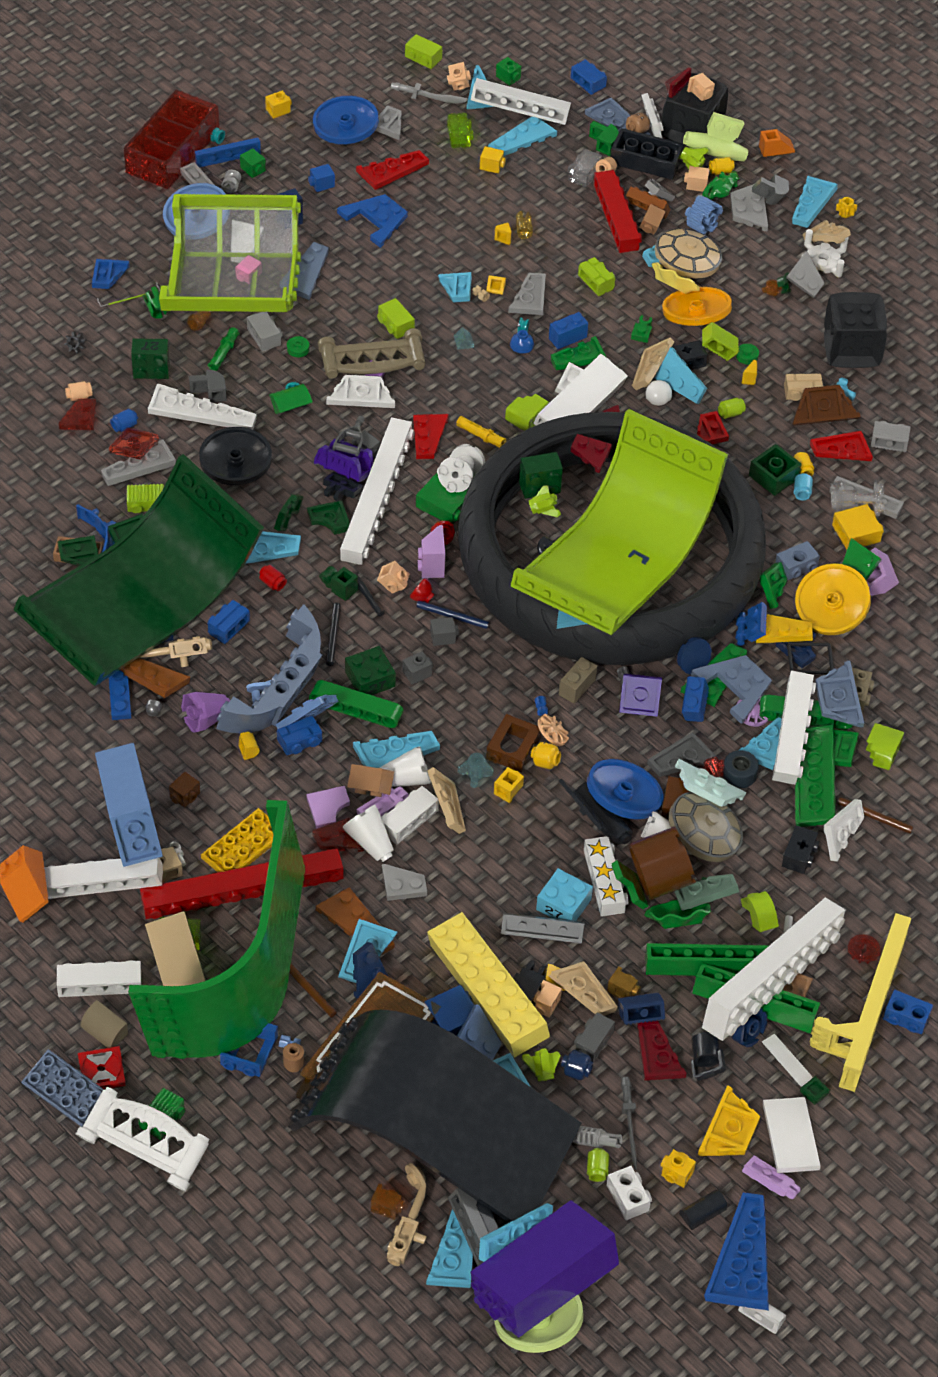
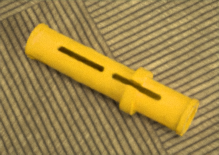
(486, 434)

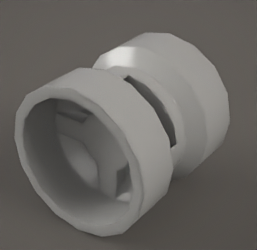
(231, 181)

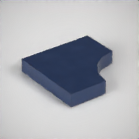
(800, 654)

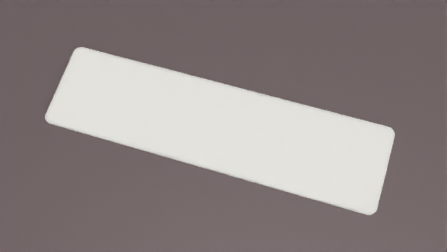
(787, 1060)

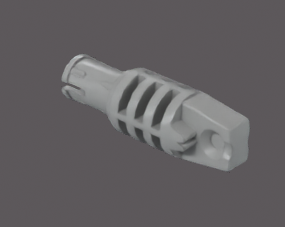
(597, 1138)

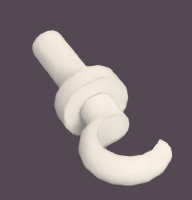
(179, 852)

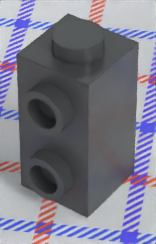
(595, 1035)

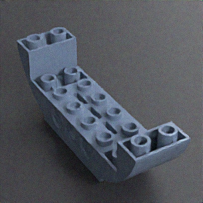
(284, 687)

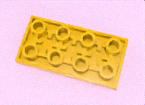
(241, 844)

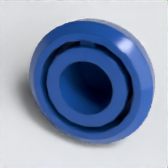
(522, 342)

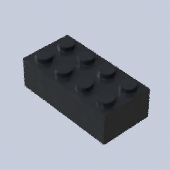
(647, 153)

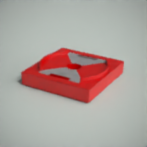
(110, 1059)

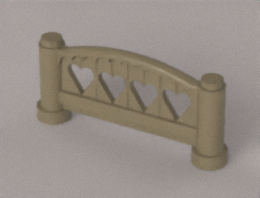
(410, 347)

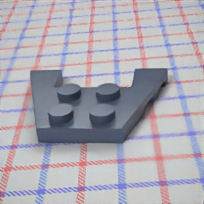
(742, 678)

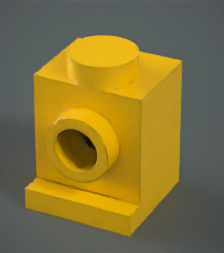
(508, 784)

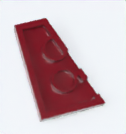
(657, 1056)

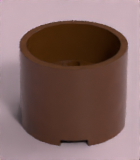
(661, 863)

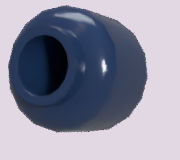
(577, 1065)

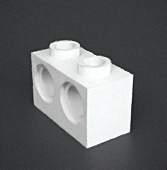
(625, 1193)

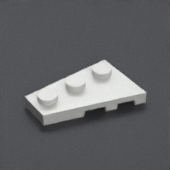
(841, 826)

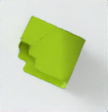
(524, 411)
(884, 745)

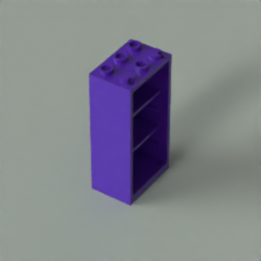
(544, 1268)

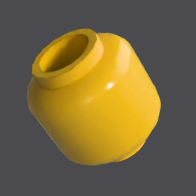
(546, 755)

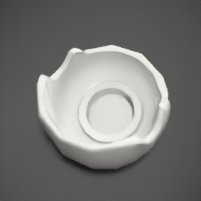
(658, 392)

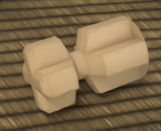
(482, 295)

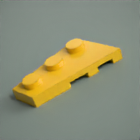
(786, 630)

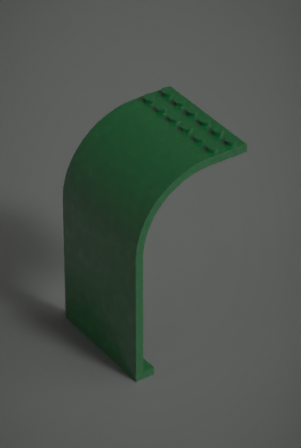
(148, 580)

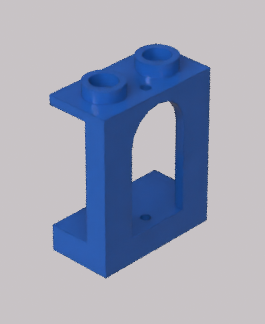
(249, 1068)

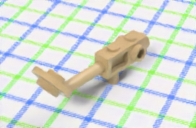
(183, 648)
(407, 1228)

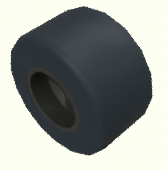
(740, 768)

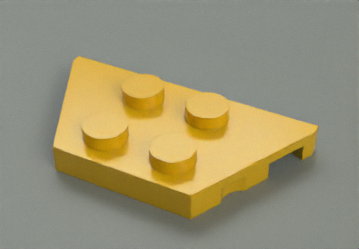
(730, 1127)

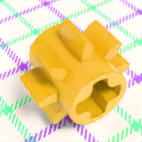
(846, 207)

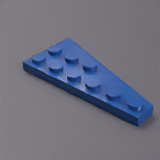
(741, 1268)

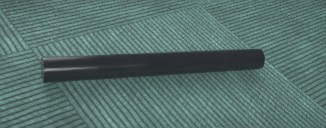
(333, 634)

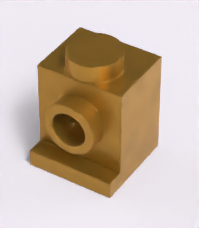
(623, 984)

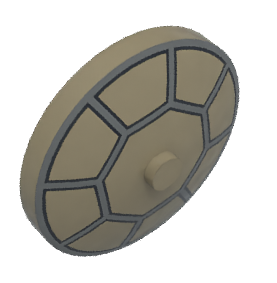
(705, 827)

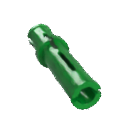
(226, 344)

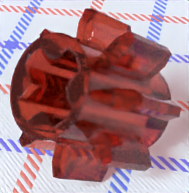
(714, 766)

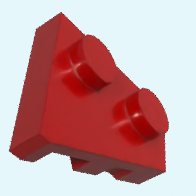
(712, 428)

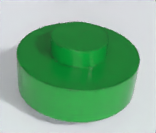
(298, 346)
(747, 353)

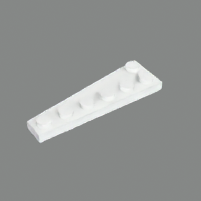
(171, 403)

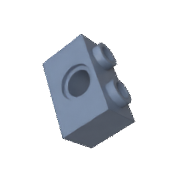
(798, 560)

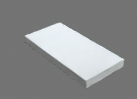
(791, 1135)

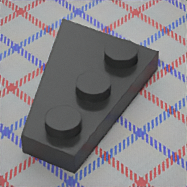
(688, 749)

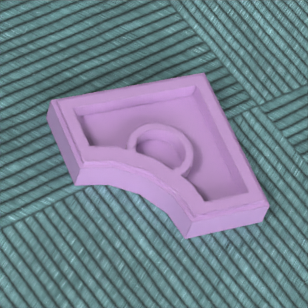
(327, 804)

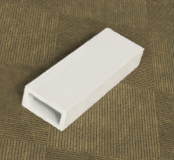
(586, 391)

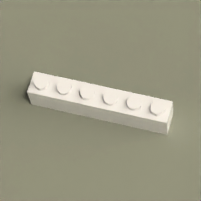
(520, 101)
(793, 727)
(101, 877)

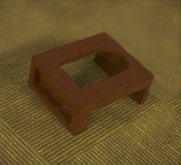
(519, 728)

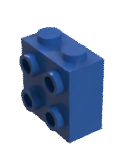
(454, 1009)

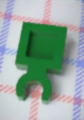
(642, 330)

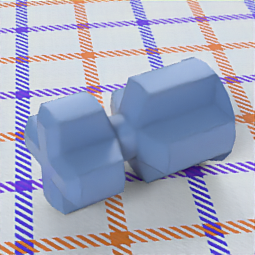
(285, 1040)

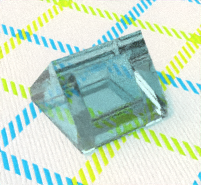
(463, 339)

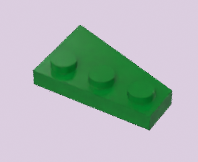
(581, 355)

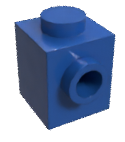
(322, 178)

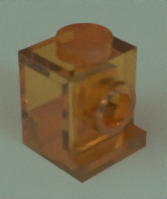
(386, 1202)

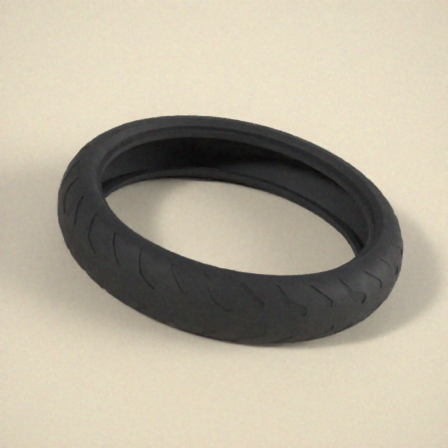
(646, 634)

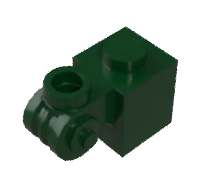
(342, 583)

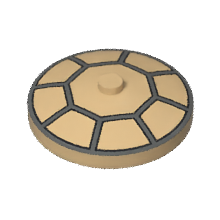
(688, 253)

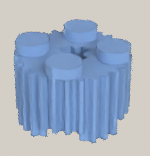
(703, 214)

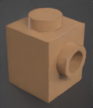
(652, 219)

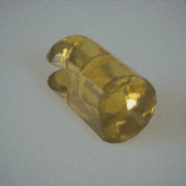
(524, 225)

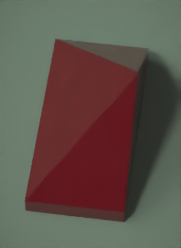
(677, 82)

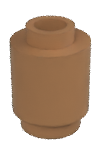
(293, 1057)

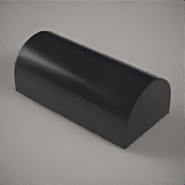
(704, 1209)

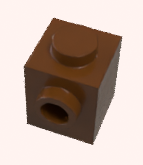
(184, 789)

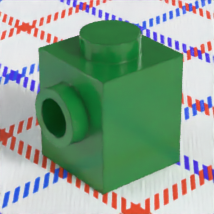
(508, 71)
(252, 163)

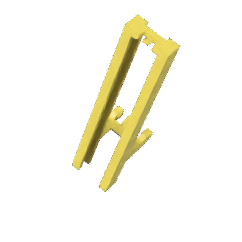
(826, 1035)

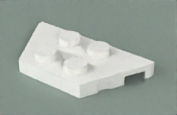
(361, 391)

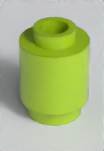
(731, 407)
(598, 1165)

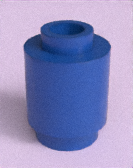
(124, 420)

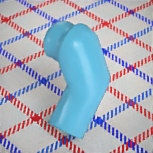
(843, 383)

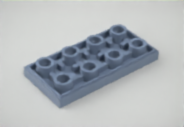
(63, 1087)

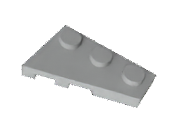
(531, 295)

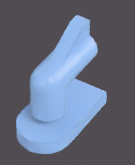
(256, 688)

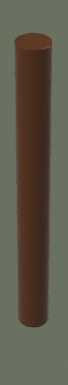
(880, 817)
(312, 991)

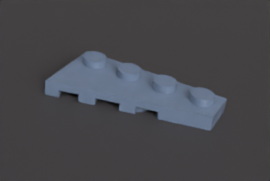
(310, 268)

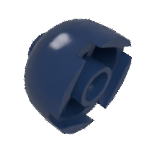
(750, 1030)

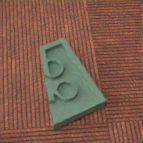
(706, 891)

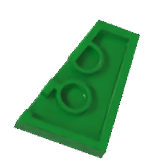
(861, 559)

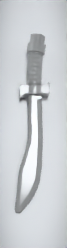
(416, 91)

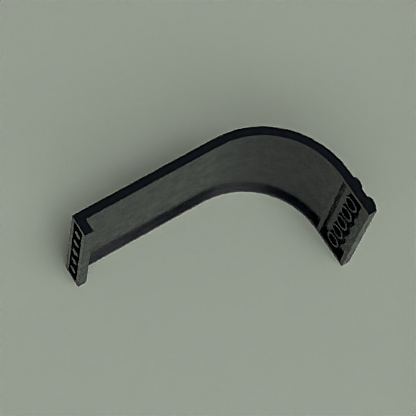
(442, 1108)

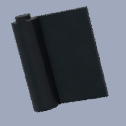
(606, 821)

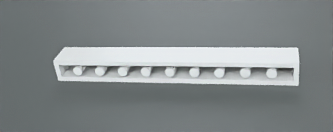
(376, 491)

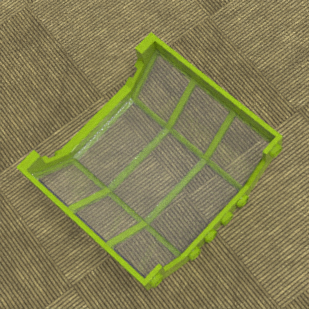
(227, 231)

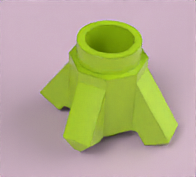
(694, 156)
(544, 503)
(542, 1064)

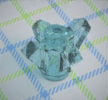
(475, 768)

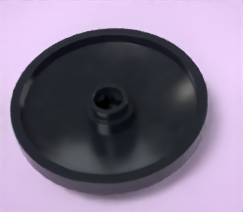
(235, 456)

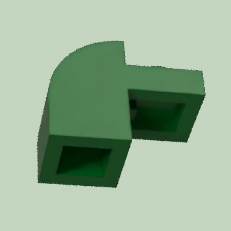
(604, 135)

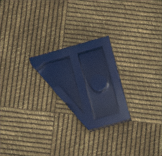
(366, 967)

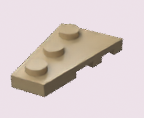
(448, 799)
(585, 987)

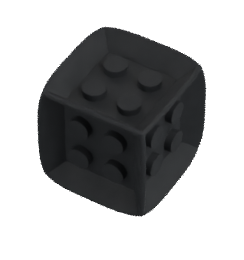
(689, 113)
(855, 330)

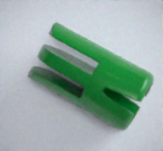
(153, 303)

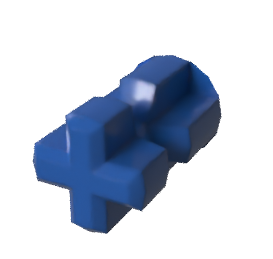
(540, 702)

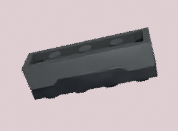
(473, 1219)

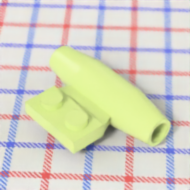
(719, 138)

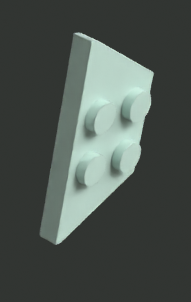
(708, 786)

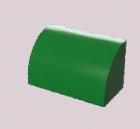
(290, 398)

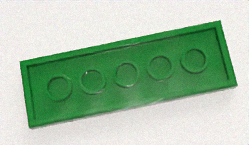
(816, 787)

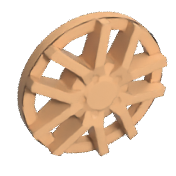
(554, 731)

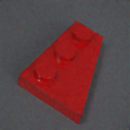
(842, 446)

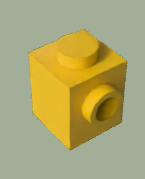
(278, 104)
(492, 159)

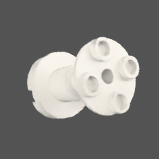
(460, 468)

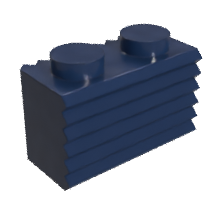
(641, 1008)

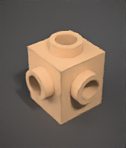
(458, 76)
(393, 577)

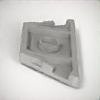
(748, 208)

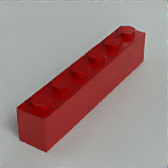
(617, 211)

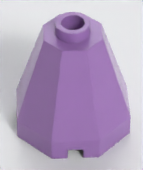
(202, 709)

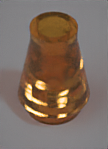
(198, 319)

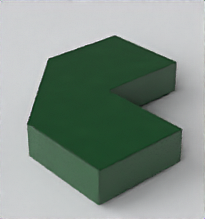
(291, 507)

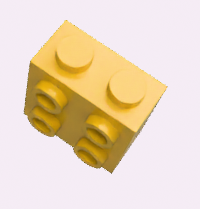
(858, 524)

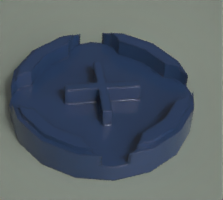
(694, 654)

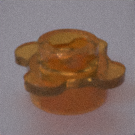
(771, 288)

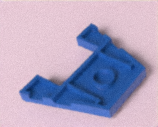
(381, 212)

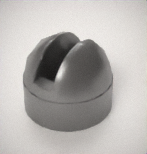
(153, 707)

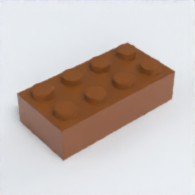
(643, 200)

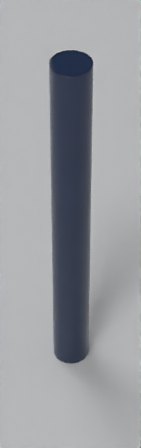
(449, 613)

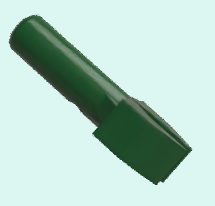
(782, 281)

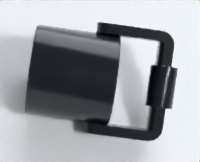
(706, 1054)

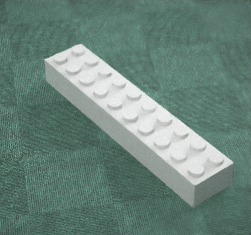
(773, 969)

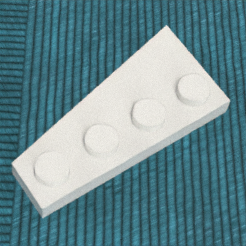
(651, 111)

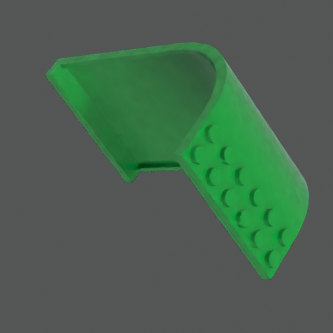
(246, 997)

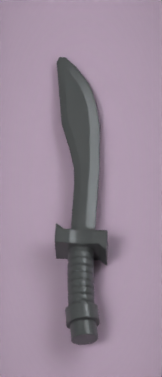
(629, 1108)

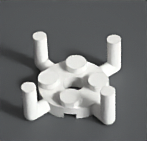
(833, 262)

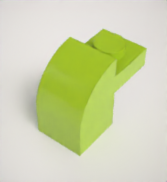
(761, 911)

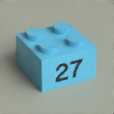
(564, 897)

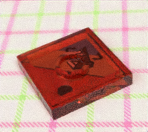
(133, 443)

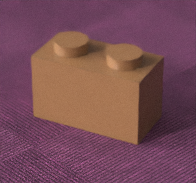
(370, 779)

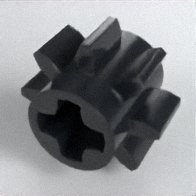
(70, 342)

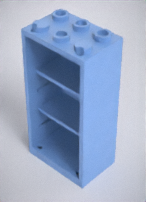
(128, 805)

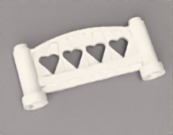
(180, 1164)

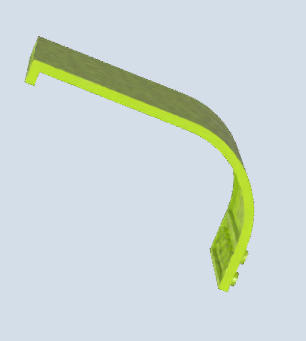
(648, 503)

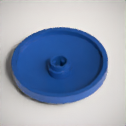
(345, 120)
(624, 789)

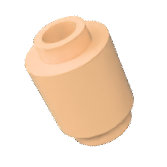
(606, 164)
(78, 390)

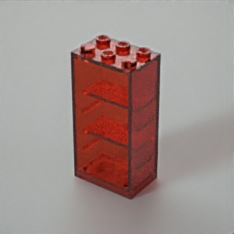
(171, 139)

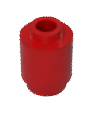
(272, 577)

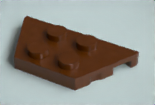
(824, 405)

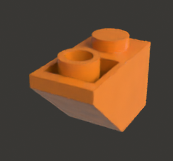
(775, 143)

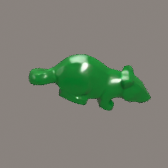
(721, 186)

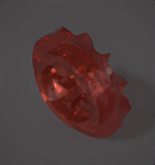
(856, 944)

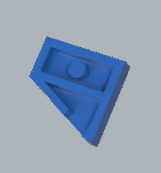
(108, 272)

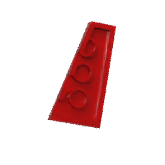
(391, 169)

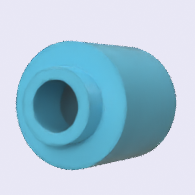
(803, 486)

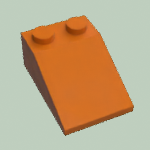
(24, 881)

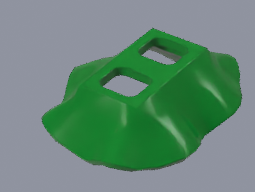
(671, 916)

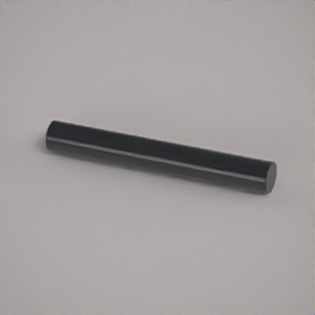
(369, 597)

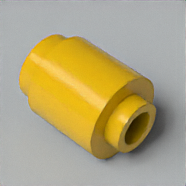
(723, 164)
(807, 466)

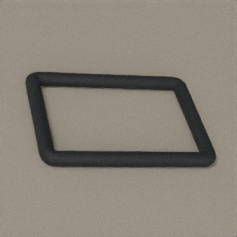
(810, 644)

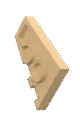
(829, 233)
(650, 363)

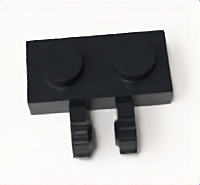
(342, 486)

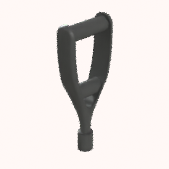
(354, 432)

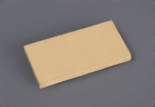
(175, 951)

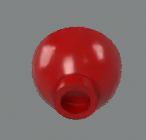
(448, 530)
(423, 591)

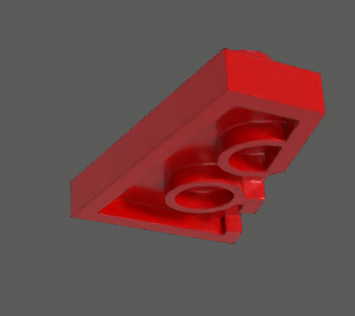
(427, 434)

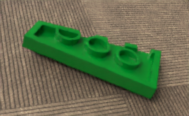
(716, 686)

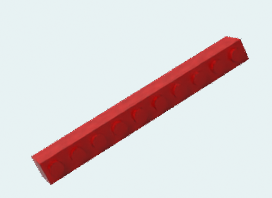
(232, 885)

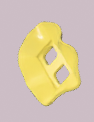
(672, 279)

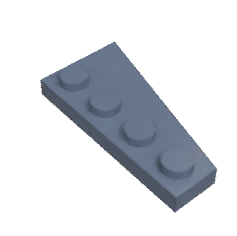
(609, 113)

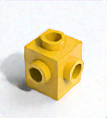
(677, 1168)

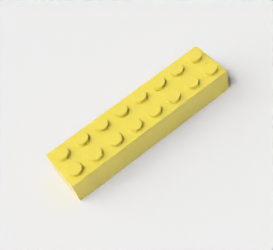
(488, 984)

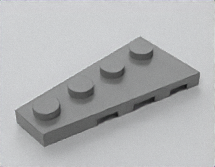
(155, 459)

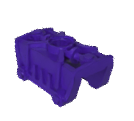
(344, 462)

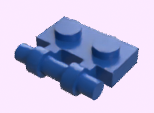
(755, 624)

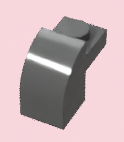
(771, 189)
(212, 383)

